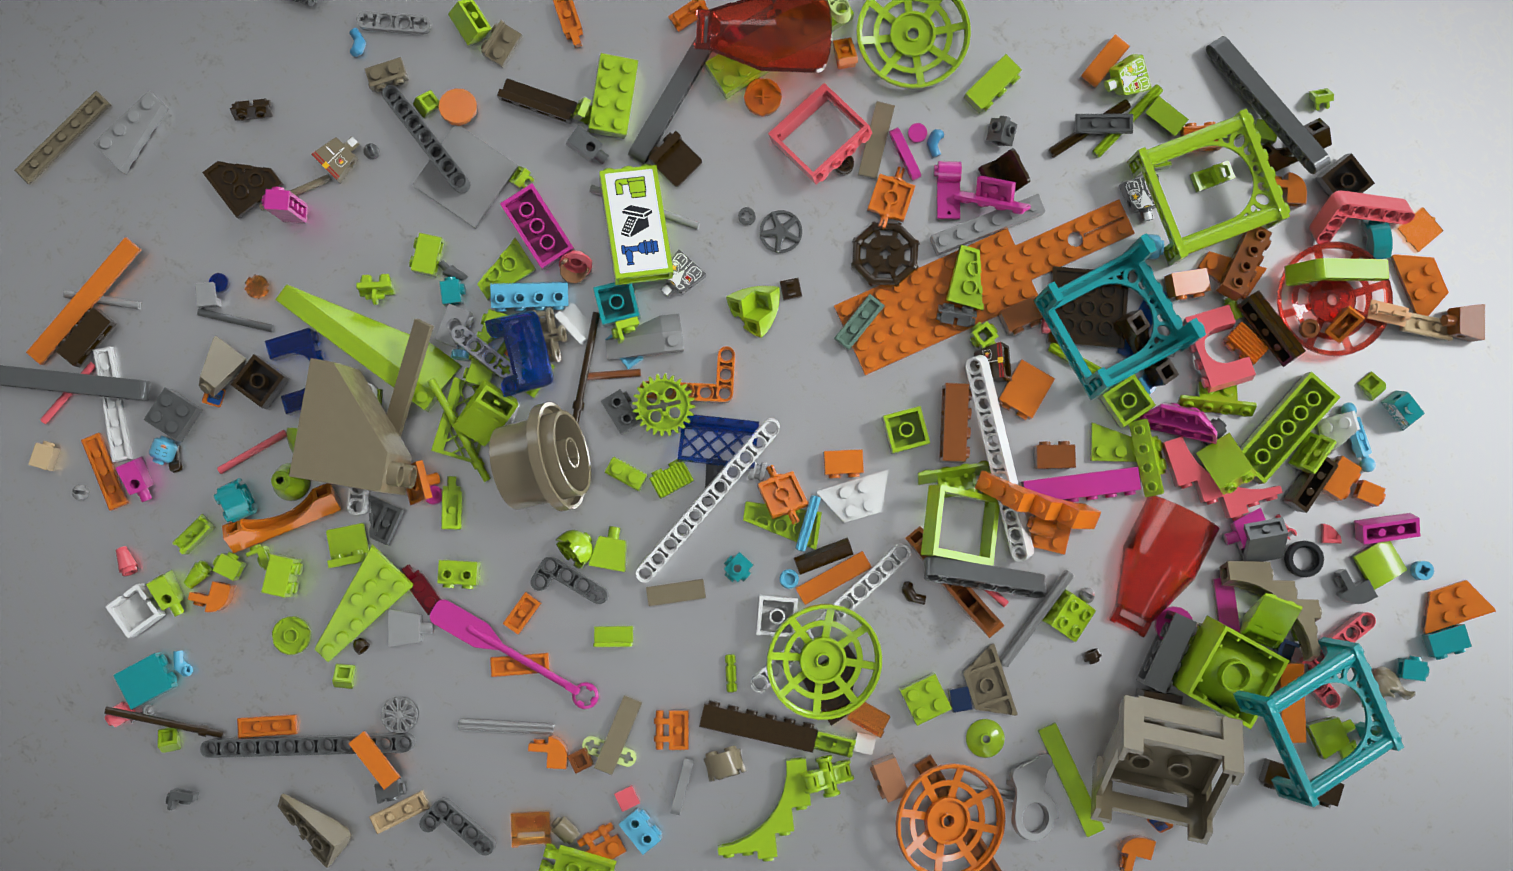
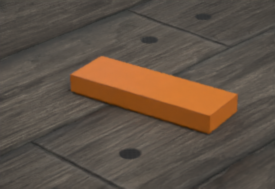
(508, 666)
(267, 726)
(374, 760)

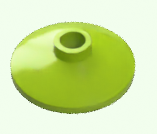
(975, 736)

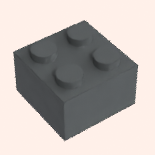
(173, 414)

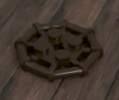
(878, 245)

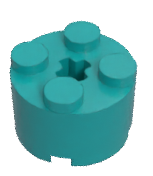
(235, 500)

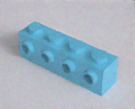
(529, 295)

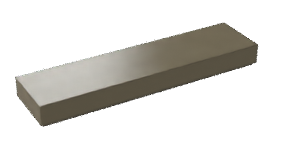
(875, 145)
(618, 735)

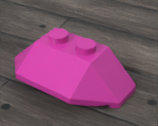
(1181, 422)

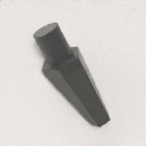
(452, 271)

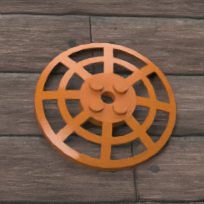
(959, 815)

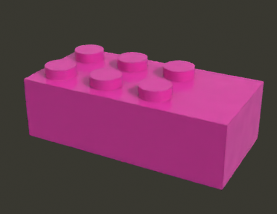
(537, 226)

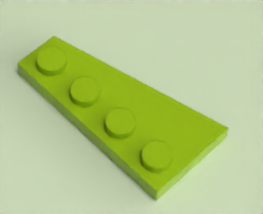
(759, 515)

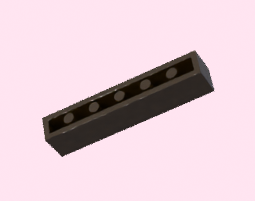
(758, 727)

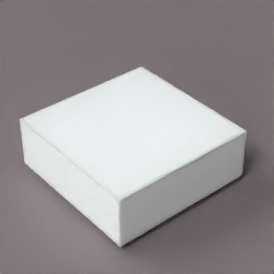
(864, 743)

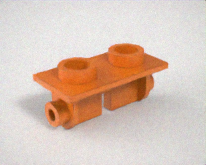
(686, 15)

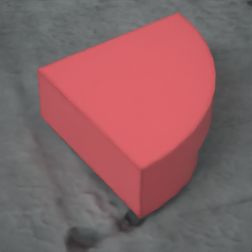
(1329, 534)

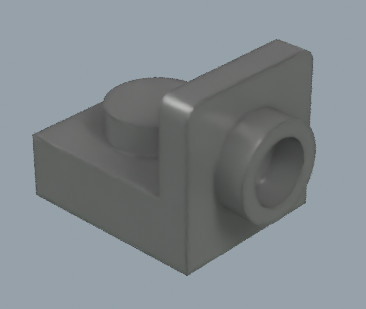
(184, 796)

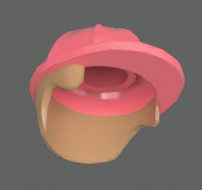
(575, 266)

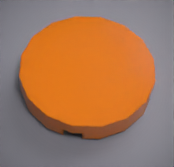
(762, 97)
(457, 106)

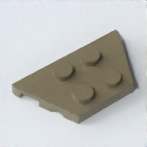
(988, 684)

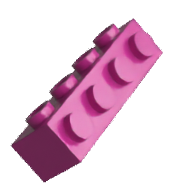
(284, 205)

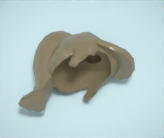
(1390, 684)

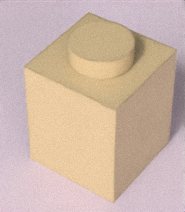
(44, 456)

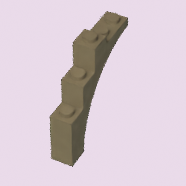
(1258, 579)

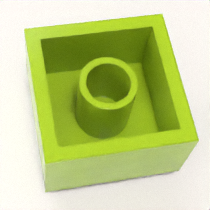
(1127, 401)
(905, 430)
(282, 575)
(925, 698)

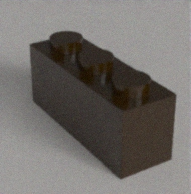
(85, 337)
(1309, 486)

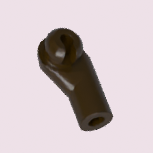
(911, 595)

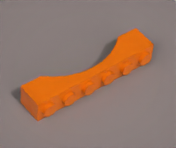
(249, 532)

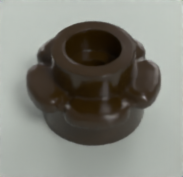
(1092, 656)

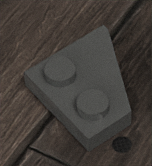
(383, 520)

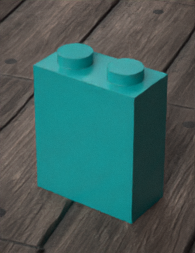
(146, 680)

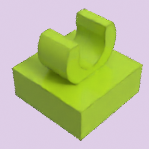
(1321, 96)
(519, 177)

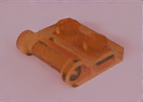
(530, 822)

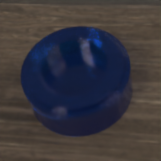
(221, 282)

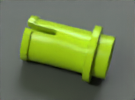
(1233, 305)

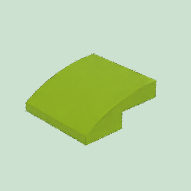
(1312, 453)
(1380, 563)

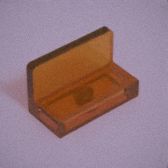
(869, 719)

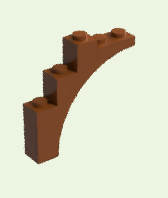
(964, 596)

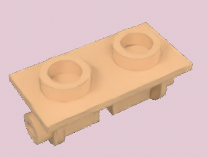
(1388, 313)

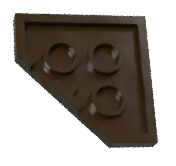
(241, 184)
(840, 701)

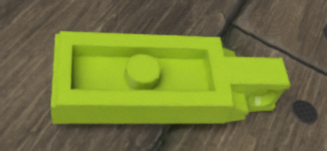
(451, 505)

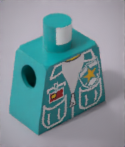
(1403, 409)

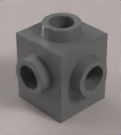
(1001, 131)

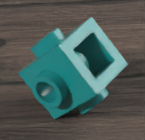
(740, 560)

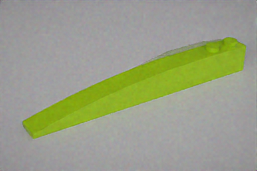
(371, 343)

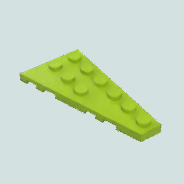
(368, 596)

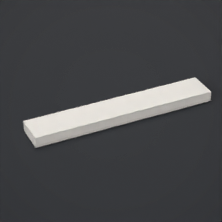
(113, 408)

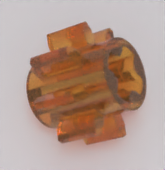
(256, 286)

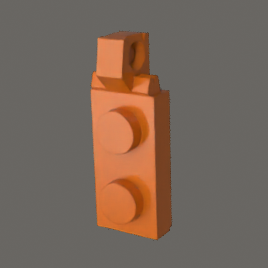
(569, 20)

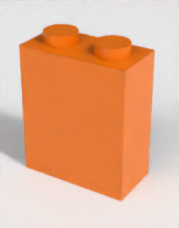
(1025, 390)

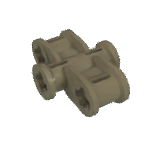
(549, 328)

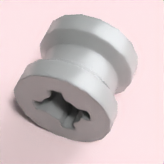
(758, 472)

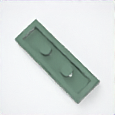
(859, 322)

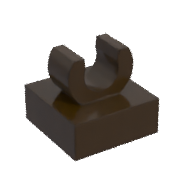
(790, 289)

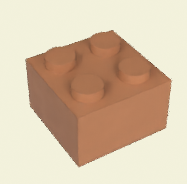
(890, 778)

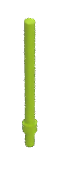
(477, 462)

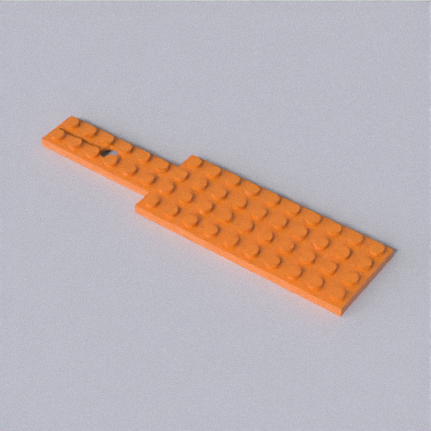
(1006, 274)

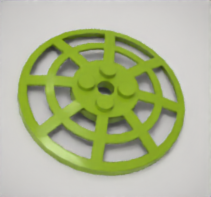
(913, 47)
(832, 669)

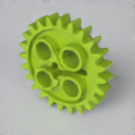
(667, 421)

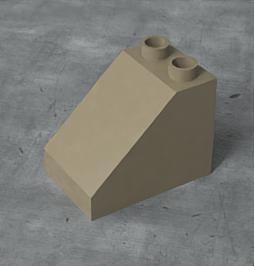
(348, 435)

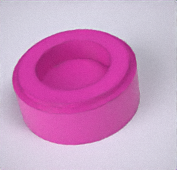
(917, 133)
(436, 494)

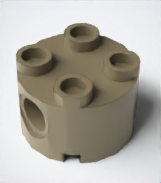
(724, 764)

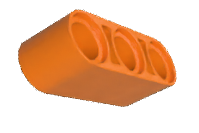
(1105, 60)

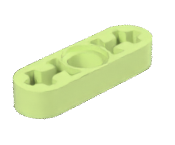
(597, 740)

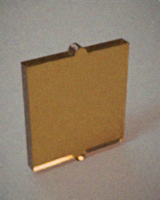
(1421, 230)

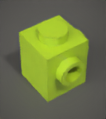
(229, 566)

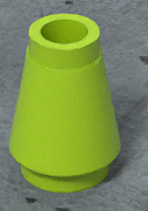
(197, 574)

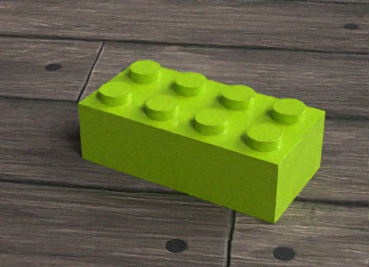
(612, 96)

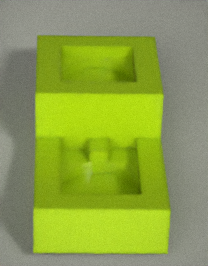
(1212, 176)

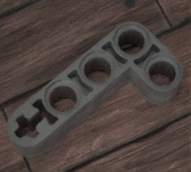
(576, 577)
(460, 830)

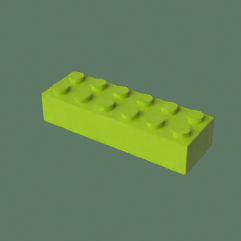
(1288, 425)

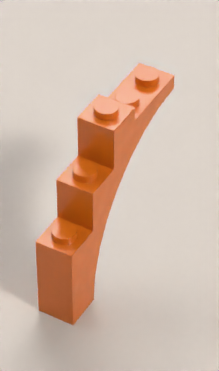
(1041, 505)

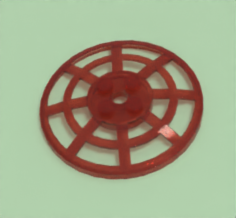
(1345, 297)

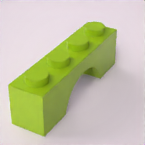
(478, 372)

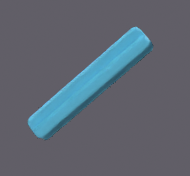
(808, 523)

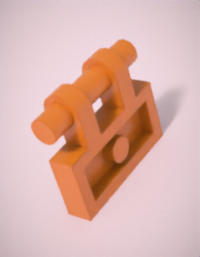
(678, 730)
(609, 848)

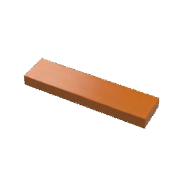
(105, 471)
(833, 577)

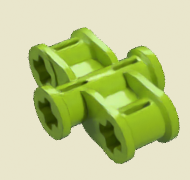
(827, 776)

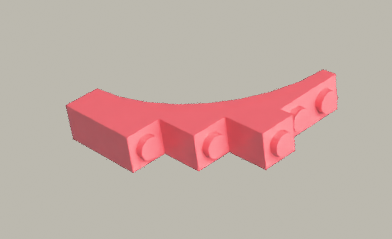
(1186, 470)

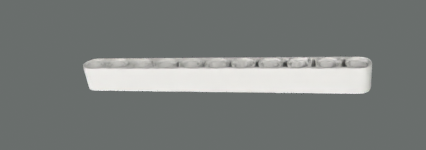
(1002, 449)
(701, 507)
(854, 602)

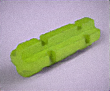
(730, 673)

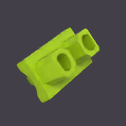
(375, 290)

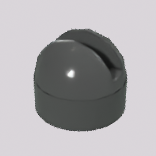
(375, 150)

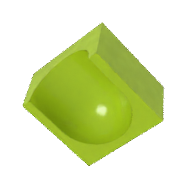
(1224, 663)

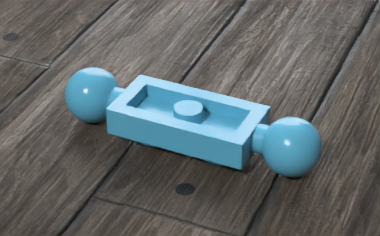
(1359, 441)

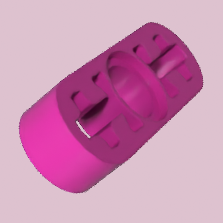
(905, 154)

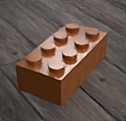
(954, 423)

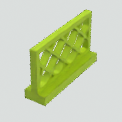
(444, 426)

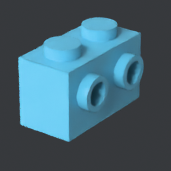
(641, 830)

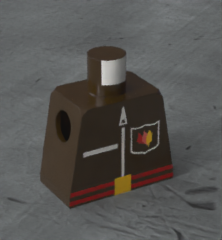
(999, 361)

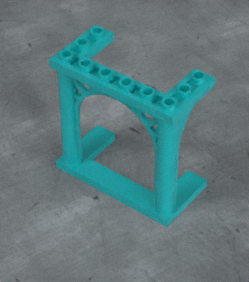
(1134, 260)
(1379, 734)

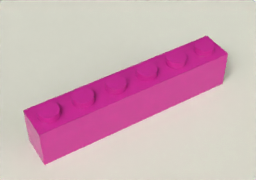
(1088, 484)

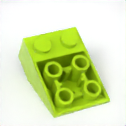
(485, 413)
(1269, 620)

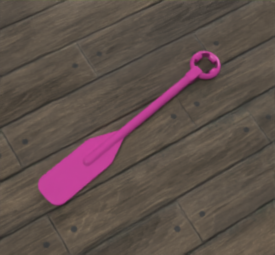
(481, 635)

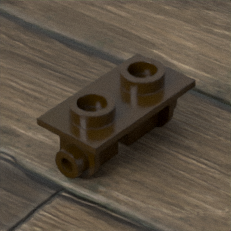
(243, 111)

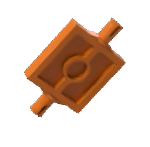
(891, 197)
(782, 494)

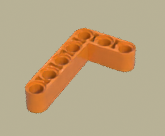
(714, 388)

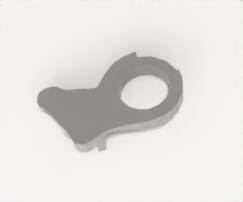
(1029, 788)

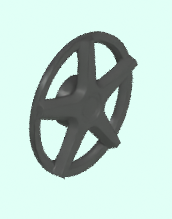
(781, 231)

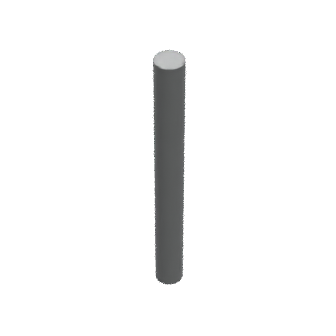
(235, 320)

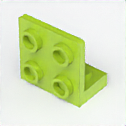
(347, 545)
(1069, 615)

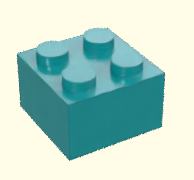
(616, 303)

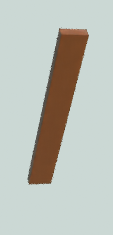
(980, 848)

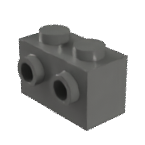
(621, 411)

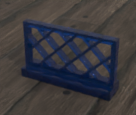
(715, 425)

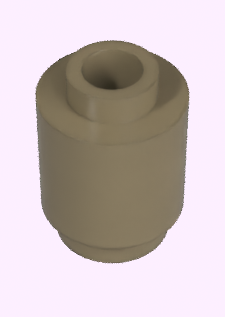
(564, 830)

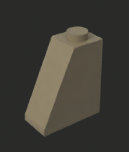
(220, 367)

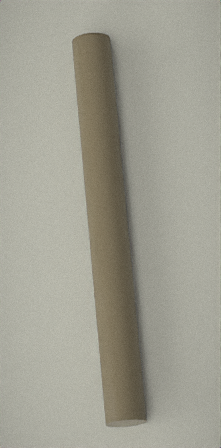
(308, 186)

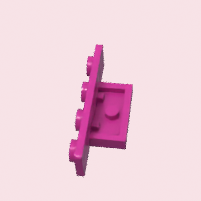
(994, 193)

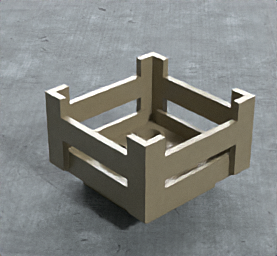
(1171, 752)

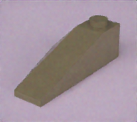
(321, 831)

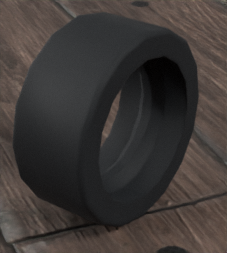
(1319, 558)

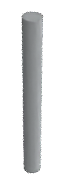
(109, 300)

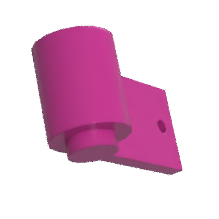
(948, 184)

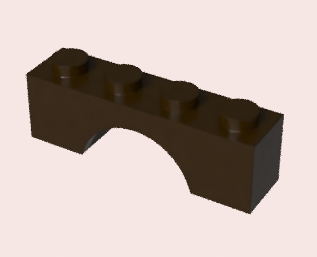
(1282, 157)
(1136, 332)
(1272, 769)

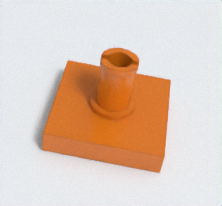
(421, 488)

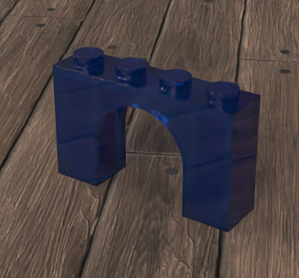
(297, 343)

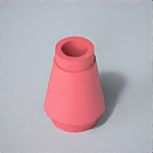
(126, 562)

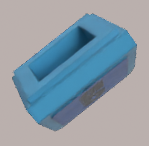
(1144, 380)

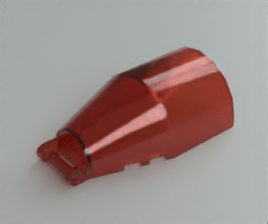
(769, 34)
(1160, 560)

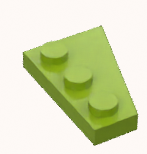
(509, 268)
(966, 279)
(1110, 445)

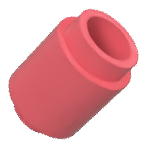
(116, 721)

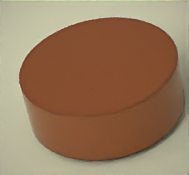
(1309, 328)

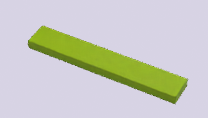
(1070, 778)

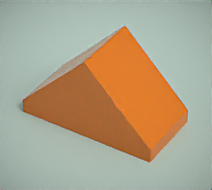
(1344, 323)

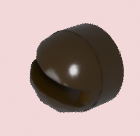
(360, 645)

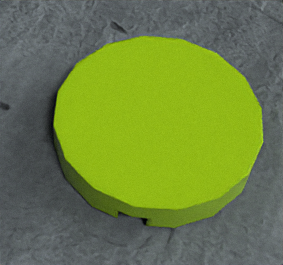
(291, 635)

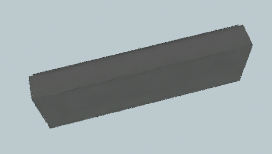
(1103, 123)

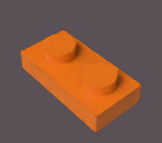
(522, 613)

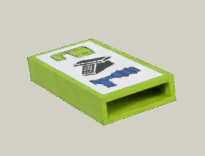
(635, 224)

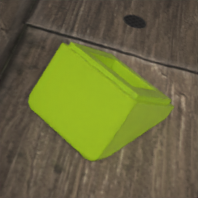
(426, 103)
(1372, 385)
(344, 676)
(168, 740)

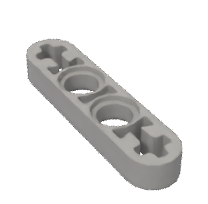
(394, 21)
(481, 354)

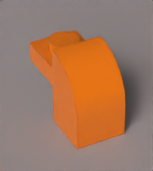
(1293, 189)
(218, 598)
(556, 751)
(1135, 846)

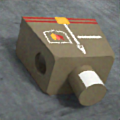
(337, 157)

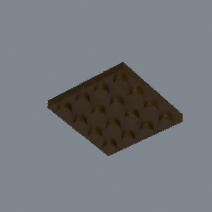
(1093, 315)

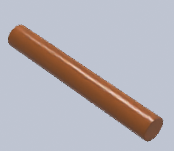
(614, 374)

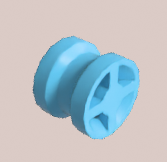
(1417, 570)

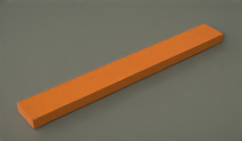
(83, 300)

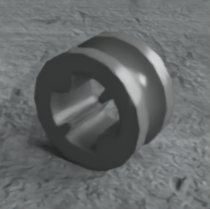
(751, 212)

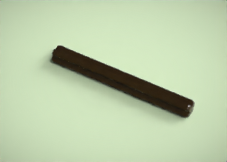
(1075, 138)

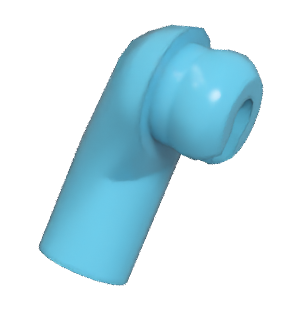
(180, 665)

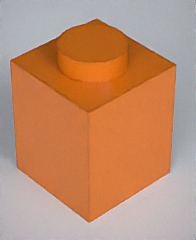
(1369, 493)

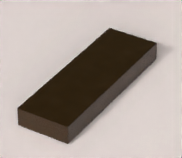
(823, 556)

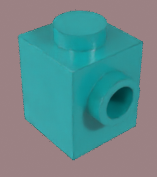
(452, 291)
(1412, 668)

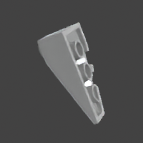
(653, 337)

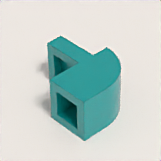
(1379, 238)

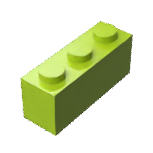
(993, 84)

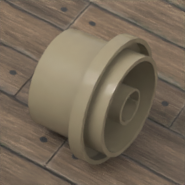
(541, 460)

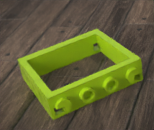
(933, 520)

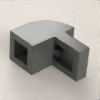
(1354, 593)

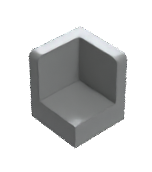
(206, 295)

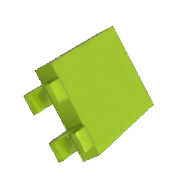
(574, 860)

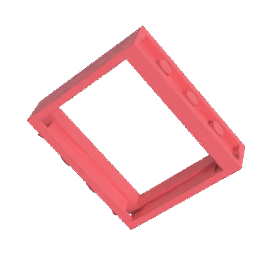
(802, 113)

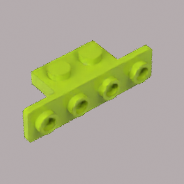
(1220, 401)
(1148, 457)
(960, 475)

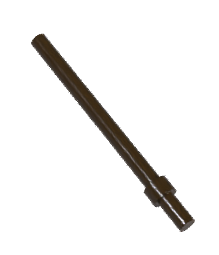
(578, 404)
(202, 730)

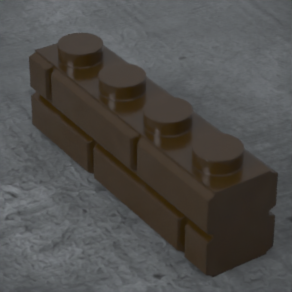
(1271, 328)

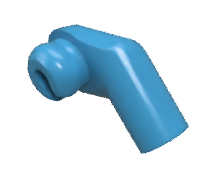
(358, 44)
(932, 142)

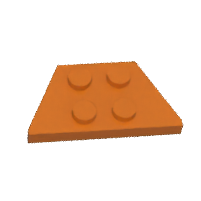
(1420, 281)
(1454, 605)

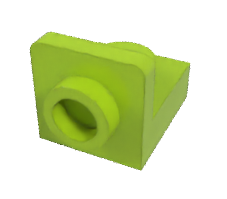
(582, 111)
(627, 325)
(263, 553)

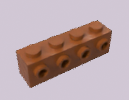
(1244, 262)

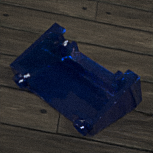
(525, 351)

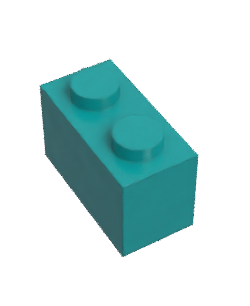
(1447, 641)

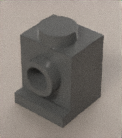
(390, 793)

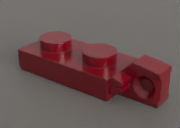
(422, 589)

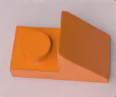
(845, 53)

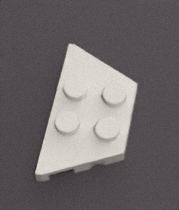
(856, 497)

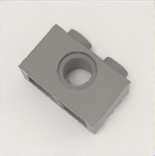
(452, 315)

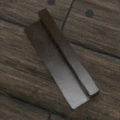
(537, 100)

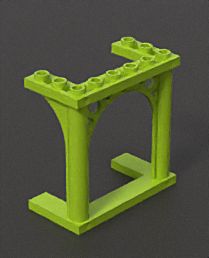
(1270, 214)

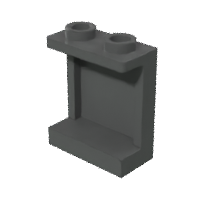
(1265, 540)

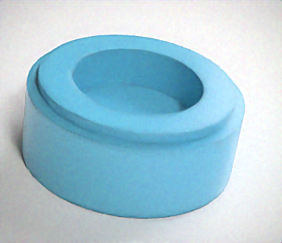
(459, 354)
(789, 578)

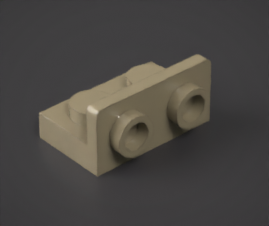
(501, 43)
(386, 74)

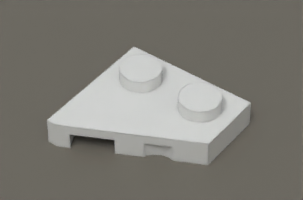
(1339, 428)

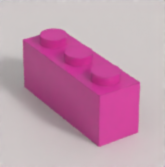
(1387, 528)

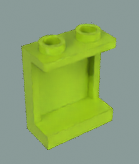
(1226, 464)

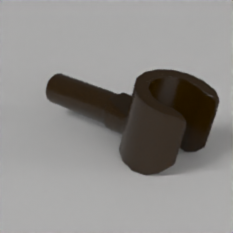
(176, 466)

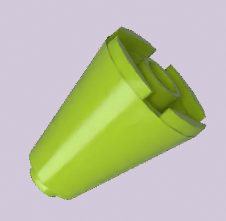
(289, 487)

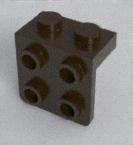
(675, 159)
(1007, 168)

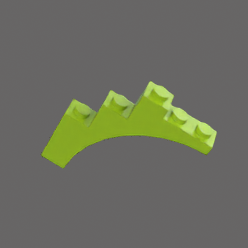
(780, 820)

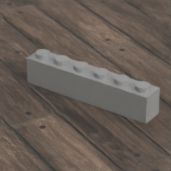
(984, 226)

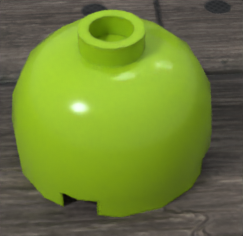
(575, 546)

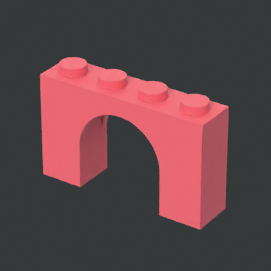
(1217, 374)

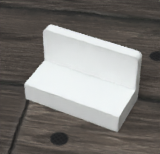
(575, 322)

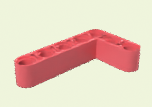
(1359, 206)
(1340, 633)

